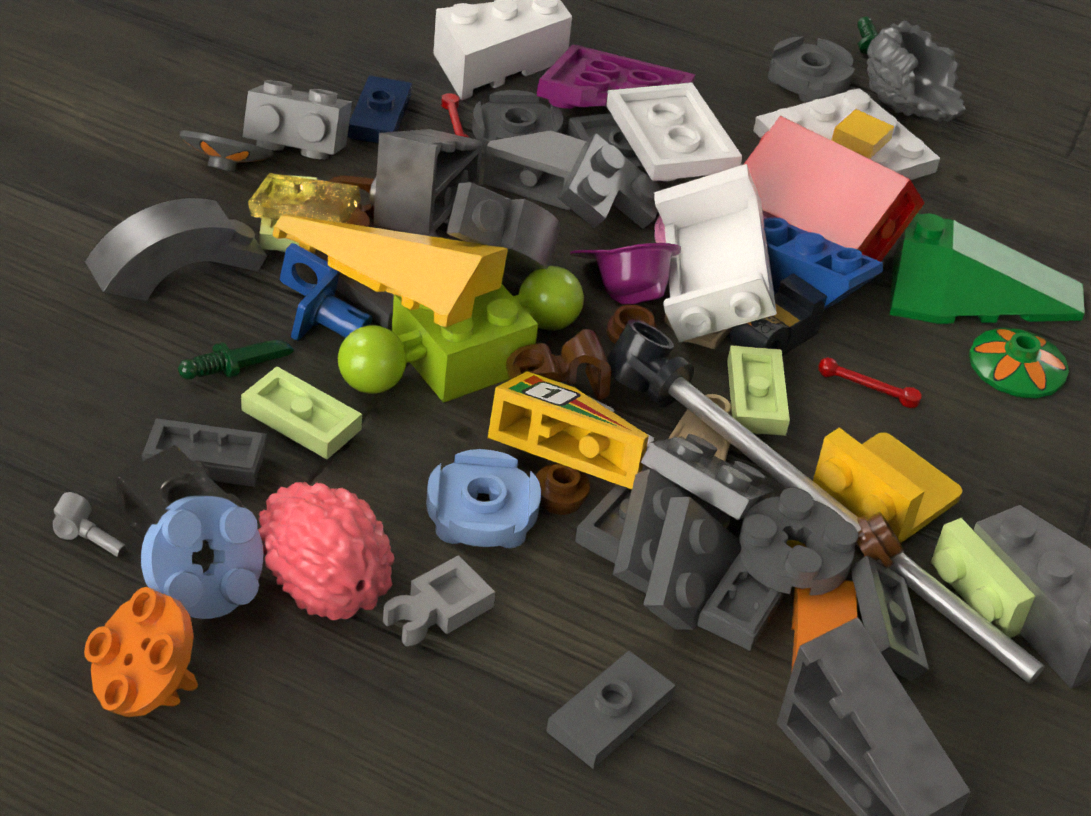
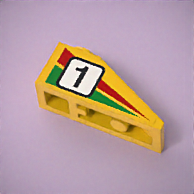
(566, 428)

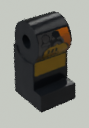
(797, 318)

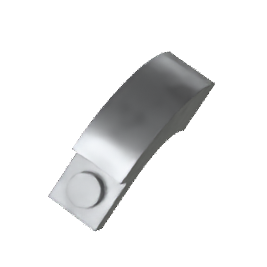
(513, 224)
(167, 237)

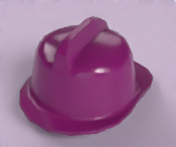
(635, 271)

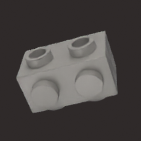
(297, 119)

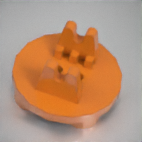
(142, 654)

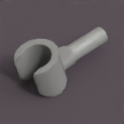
(72, 521)

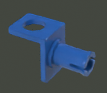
(319, 300)

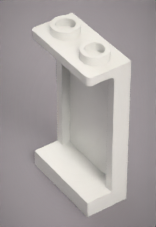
(724, 256)

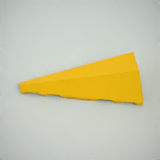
(414, 266)

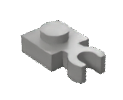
(442, 596)

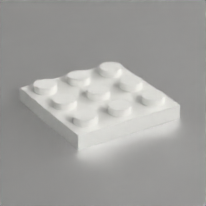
(901, 154)

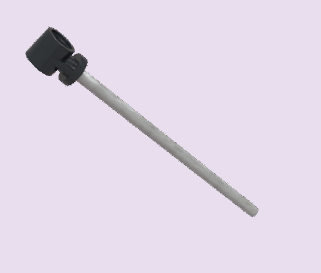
(642, 365)

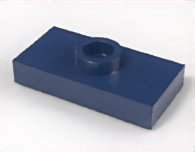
(379, 108)

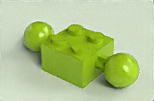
(467, 353)

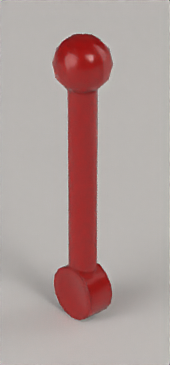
(451, 103)
(908, 396)

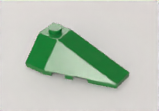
(956, 271)

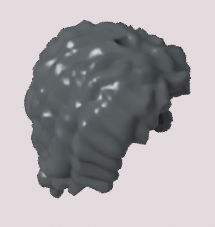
(914, 73)

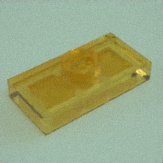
(304, 198)

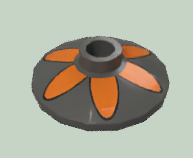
(224, 152)

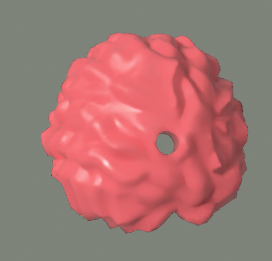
(326, 549)

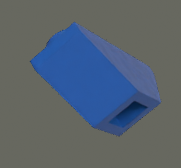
(818, 261)

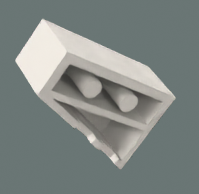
(499, 39)

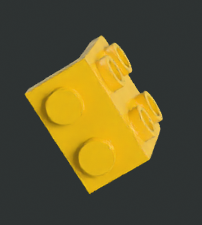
(884, 479)

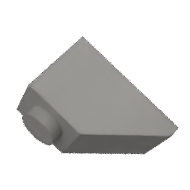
(532, 165)

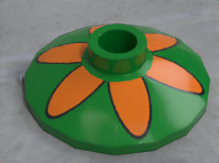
(1018, 363)

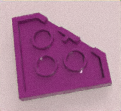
(586, 75)

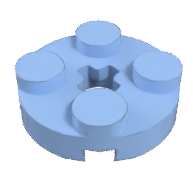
(494, 523)
(236, 563)

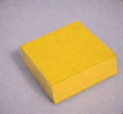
(863, 133)

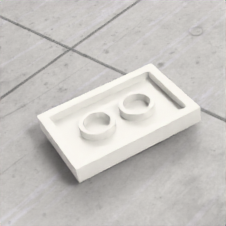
(673, 131)

